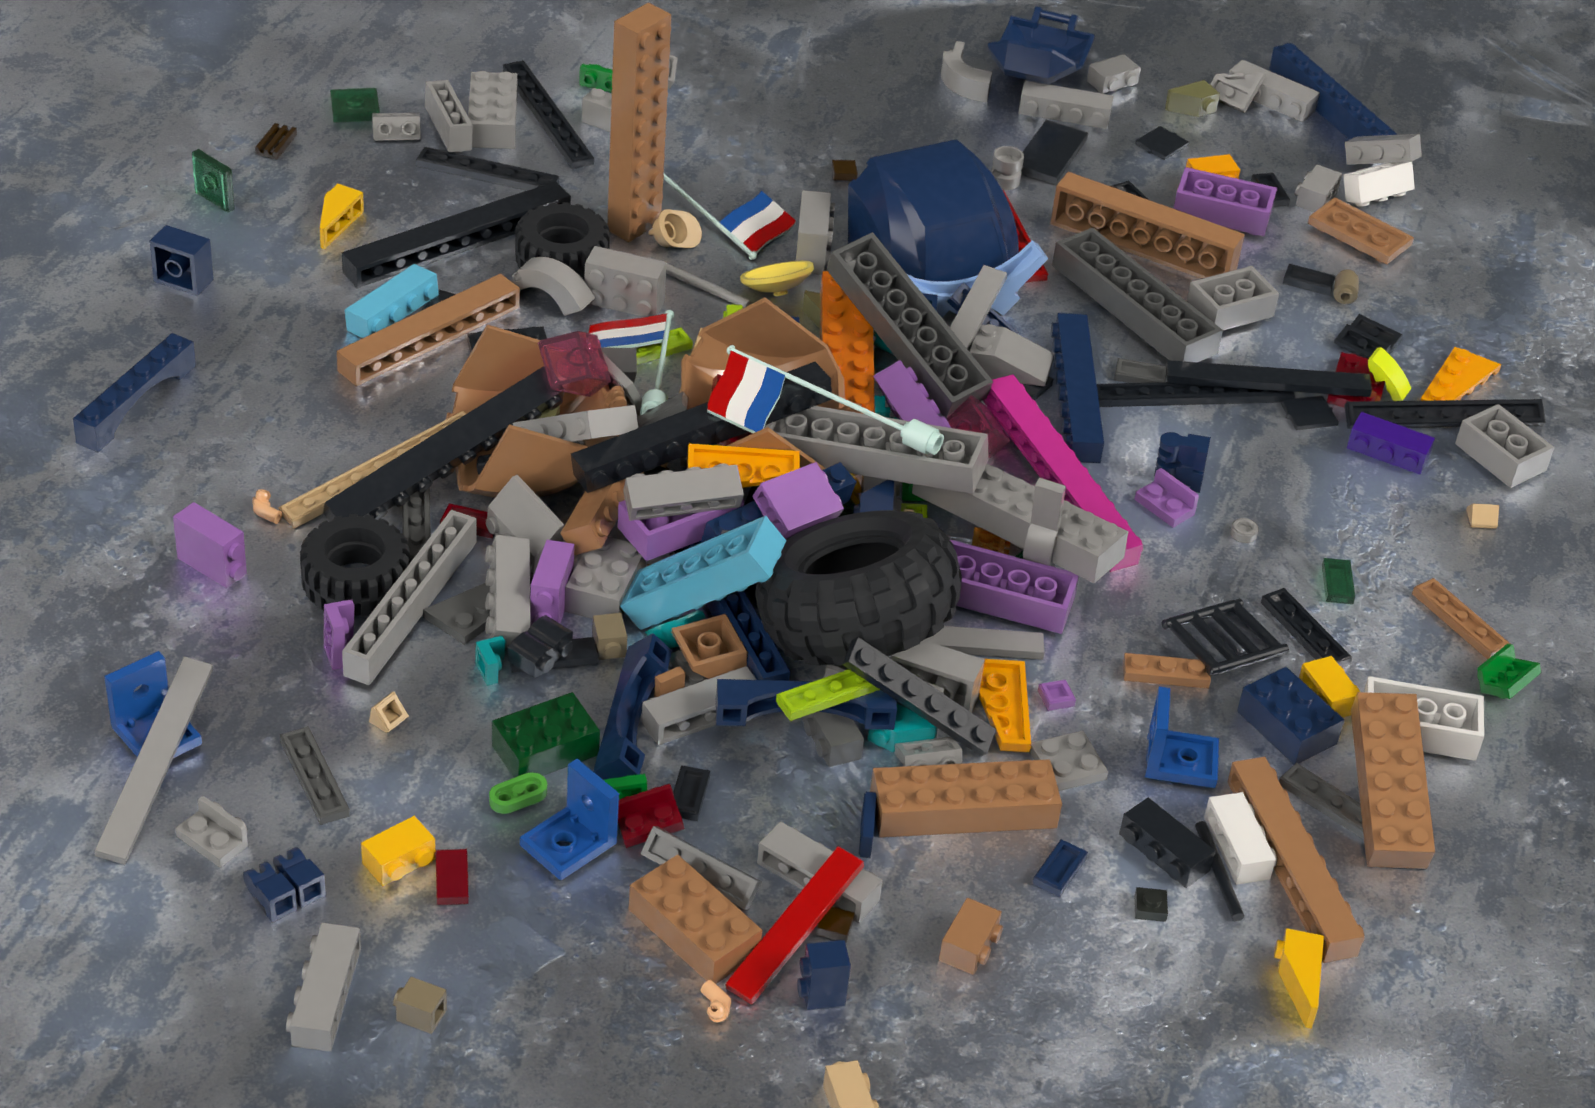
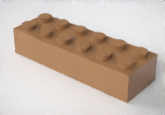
(1392, 781)
(965, 798)

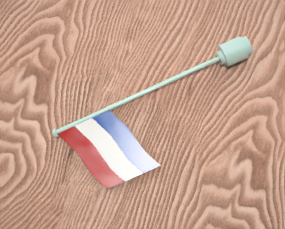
(751, 224)
(638, 333)
(752, 389)

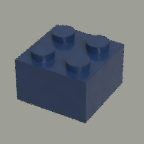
(181, 260)

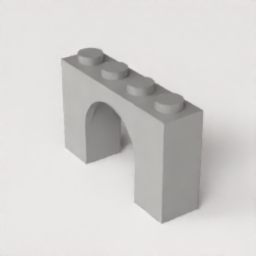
(585, 424)

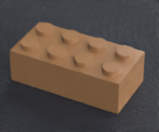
(694, 919)

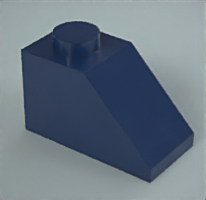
(877, 498)

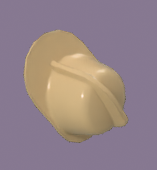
(676, 229)

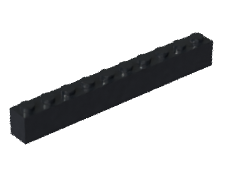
(445, 236)
(670, 437)
(445, 449)

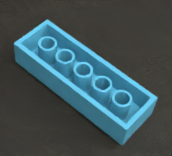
(703, 573)

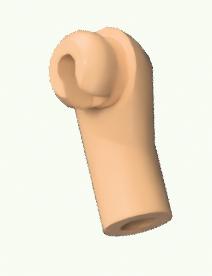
(263, 509)
(720, 1001)

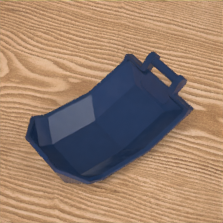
(1041, 51)

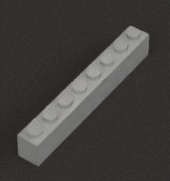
(408, 596)

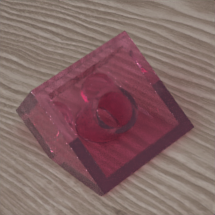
(575, 363)
(978, 418)

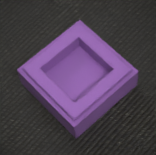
(1056, 695)

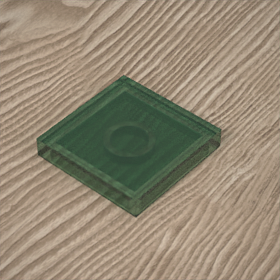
(354, 104)
(213, 180)

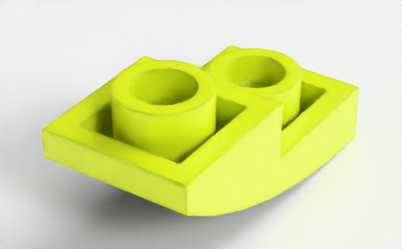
(1386, 369)

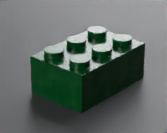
(546, 736)

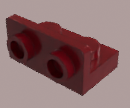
(647, 809)

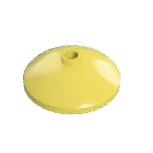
(777, 277)

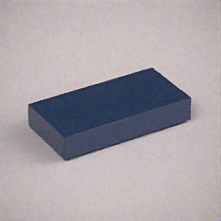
(867, 824)
(1060, 868)

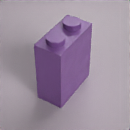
(798, 500)
(210, 545)
(550, 580)

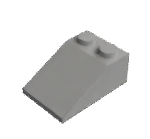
(1008, 353)

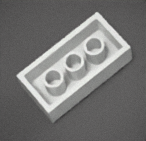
(1448, 719)

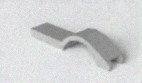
(1044, 521)

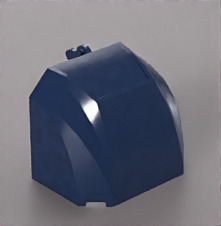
(934, 211)

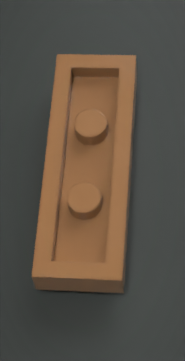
(1165, 670)

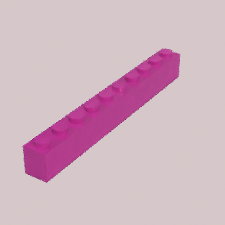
(1053, 458)

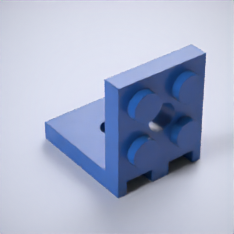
(135, 712)
(1168, 747)
(586, 823)

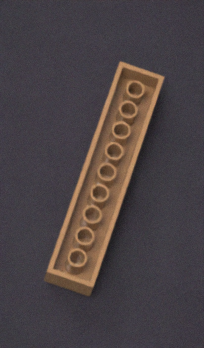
(638, 120)

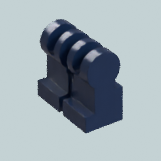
(1184, 458)
(295, 882)

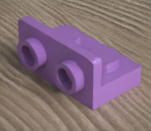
(1168, 498)
(337, 630)

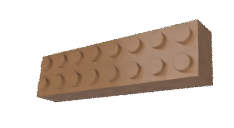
(1146, 227)

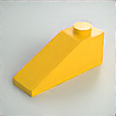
(340, 209)
(1301, 970)

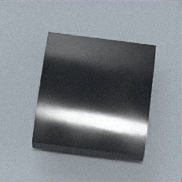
(1366, 335)

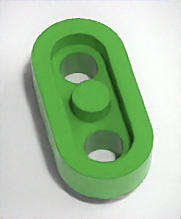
(518, 793)

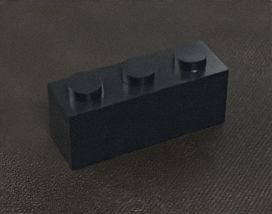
(1167, 842)

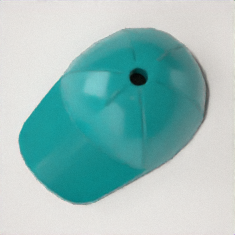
(664, 632)

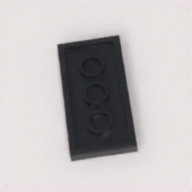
(1052, 151)

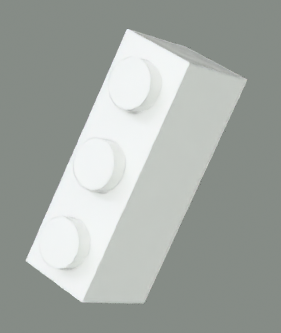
(1378, 183)
(1240, 838)

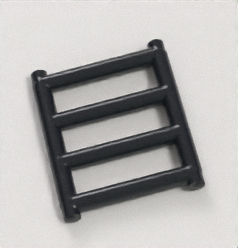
(1232, 660)

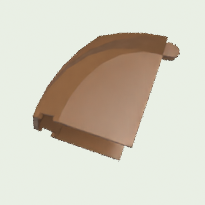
(768, 336)
(538, 459)

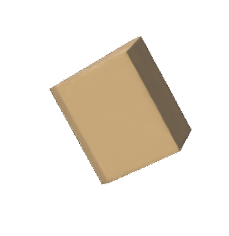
(1483, 515)
(388, 713)

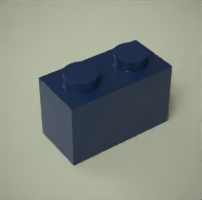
(824, 975)

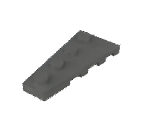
(463, 614)

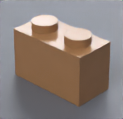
(970, 936)

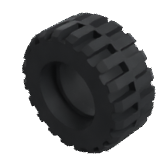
(560, 233)
(347, 542)

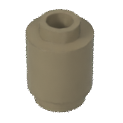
(1346, 287)

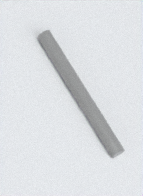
(707, 286)

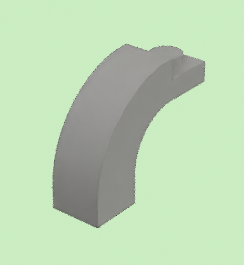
(963, 79)
(557, 280)

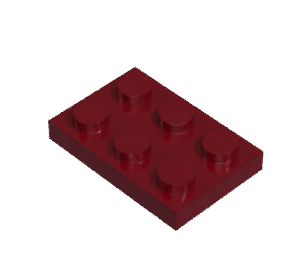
(1355, 364)

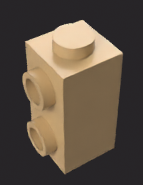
(847, 1086)

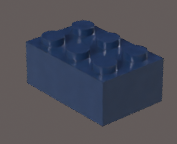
(1290, 715)

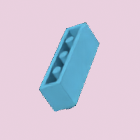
(392, 301)

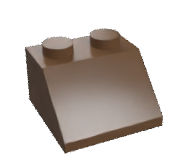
(711, 646)

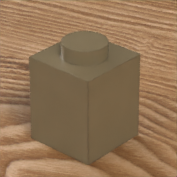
(609, 636)
(420, 1004)

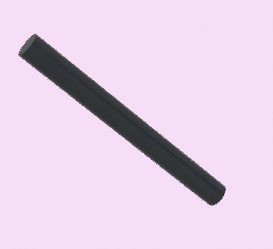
(1221, 874)

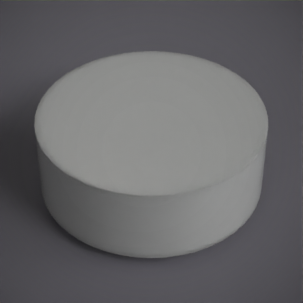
(1244, 530)

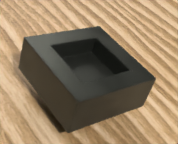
(1151, 904)

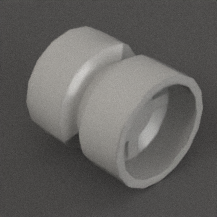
(1007, 166)

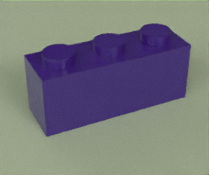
(1390, 443)

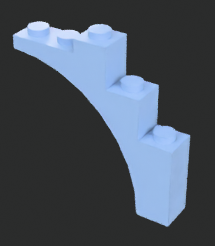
(1018, 270)

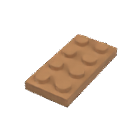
(1360, 230)

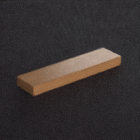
(1459, 617)

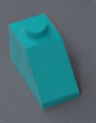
(908, 728)

